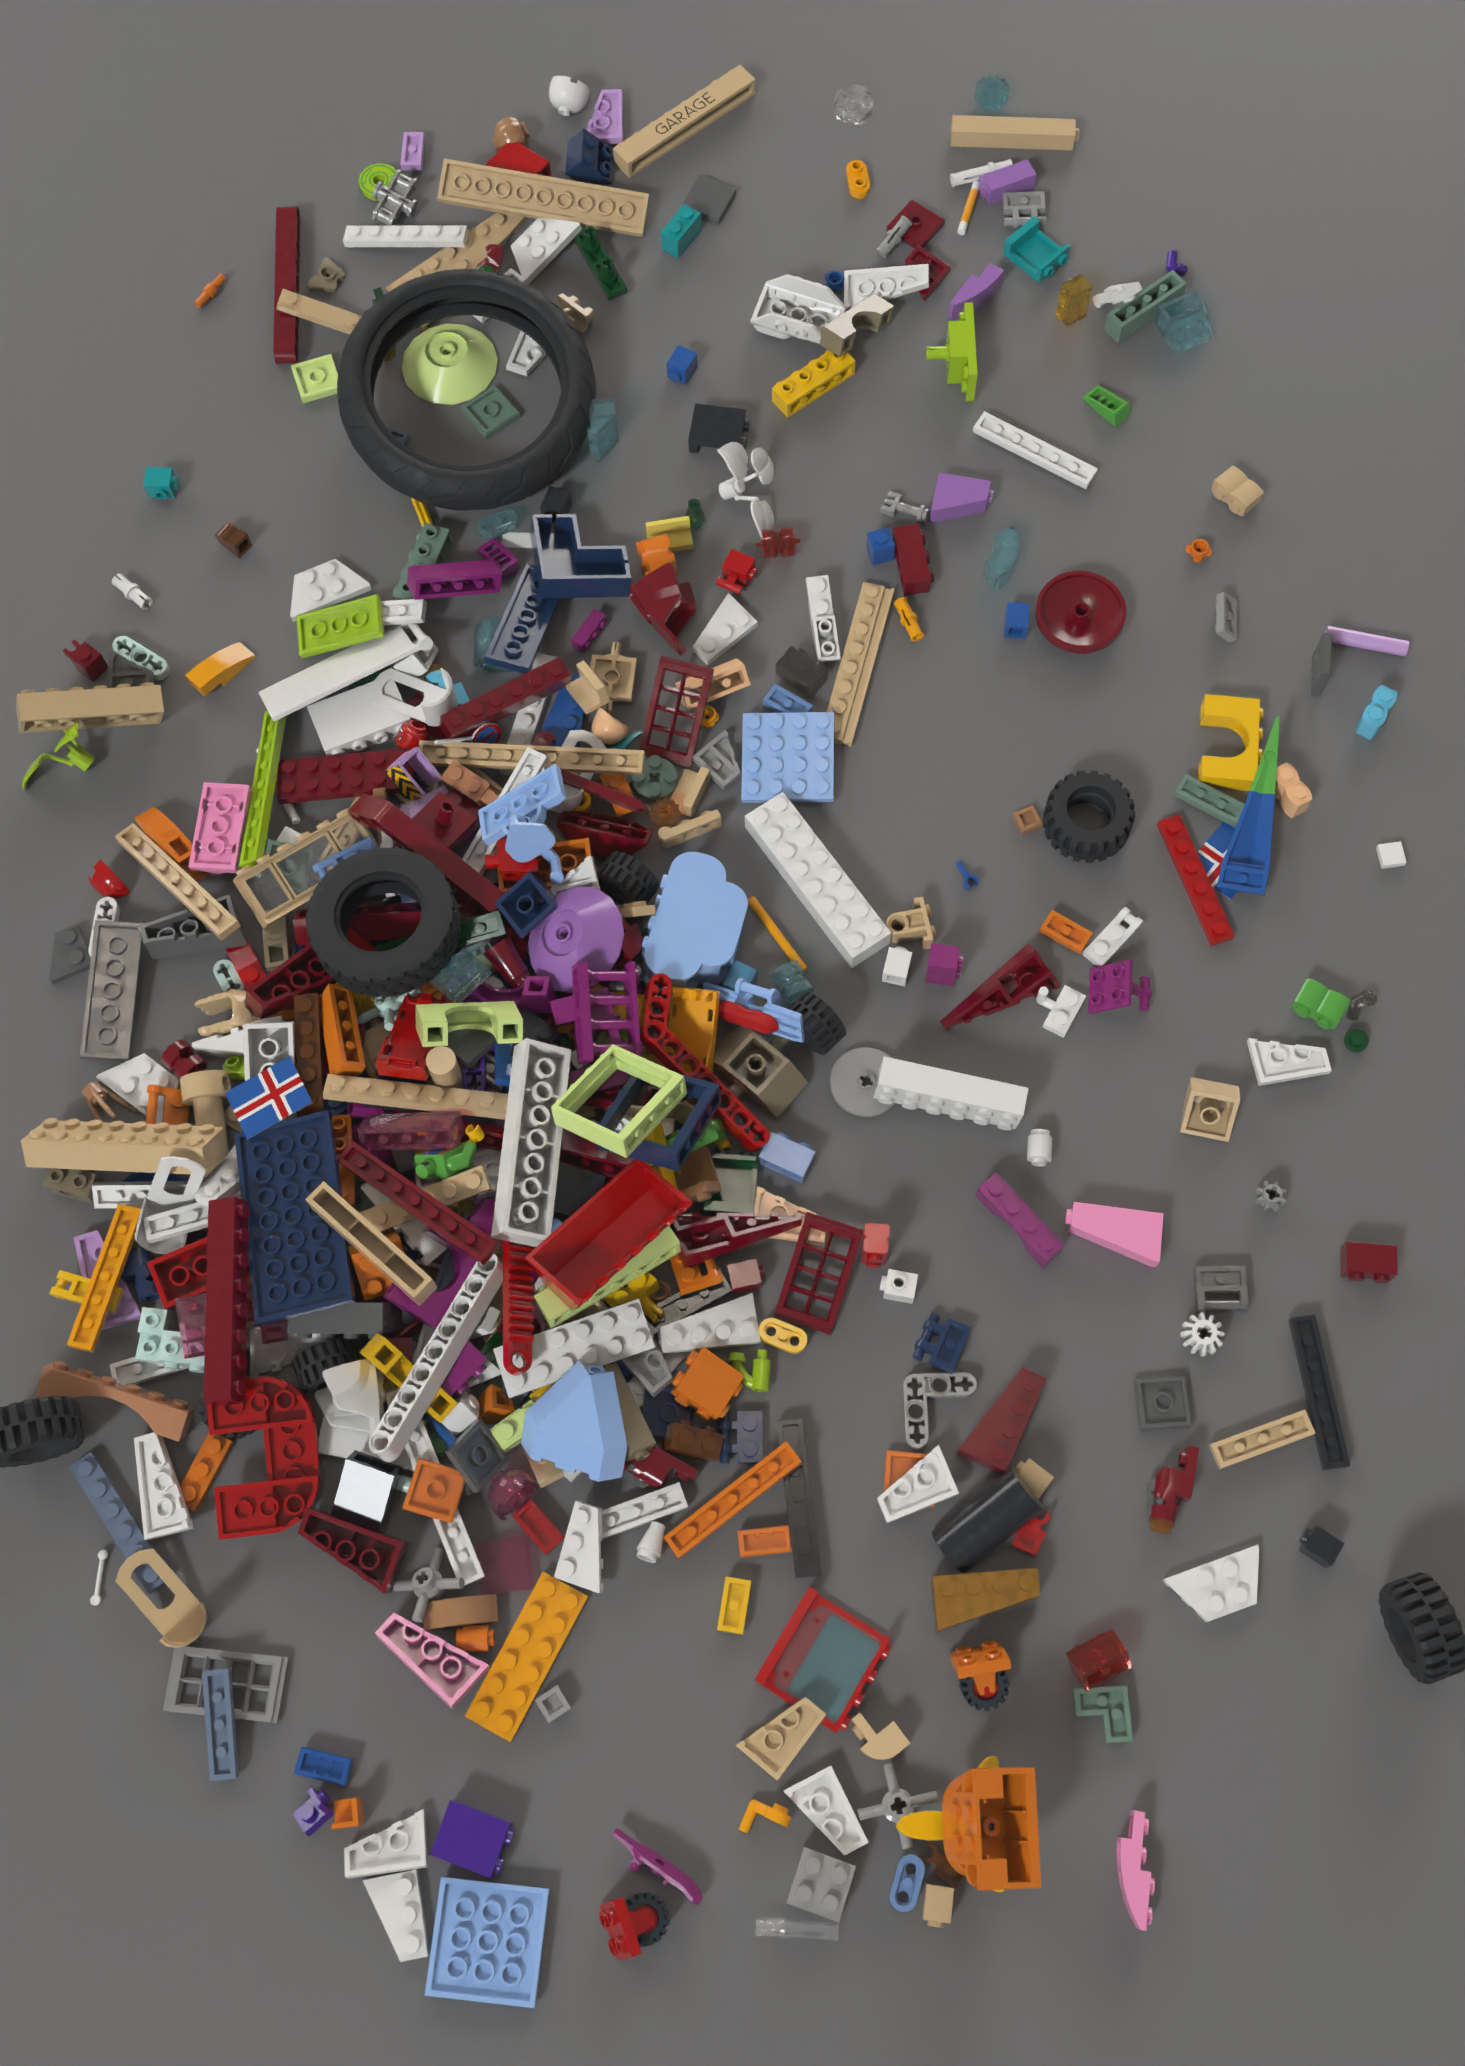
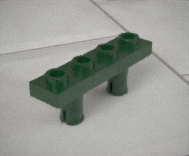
(600, 263)

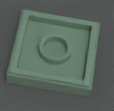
(490, 412)

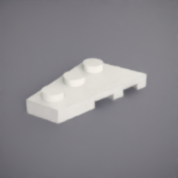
(277, 1354)
(919, 1488)
(829, 1809)
(391, 1850)

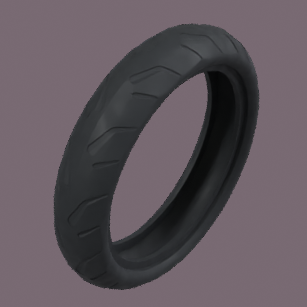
(456, 294)

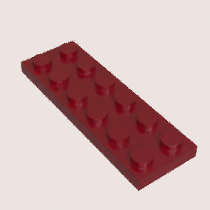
(337, 776)

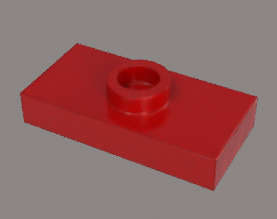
(538, 1527)

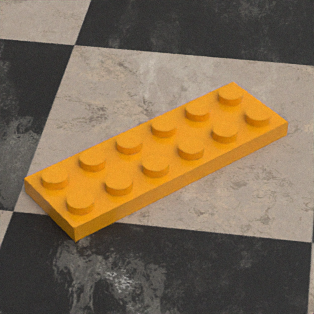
(526, 1657)

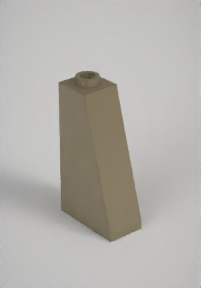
(636, 1429)

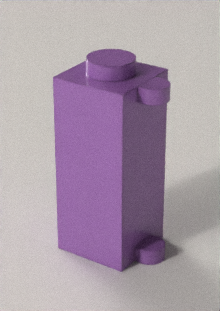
(1013, 178)

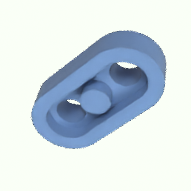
(907, 1882)

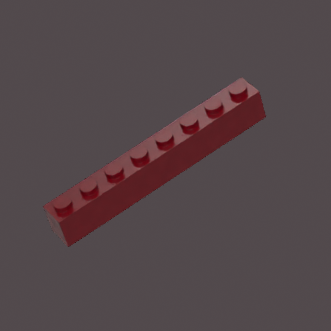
(226, 1302)

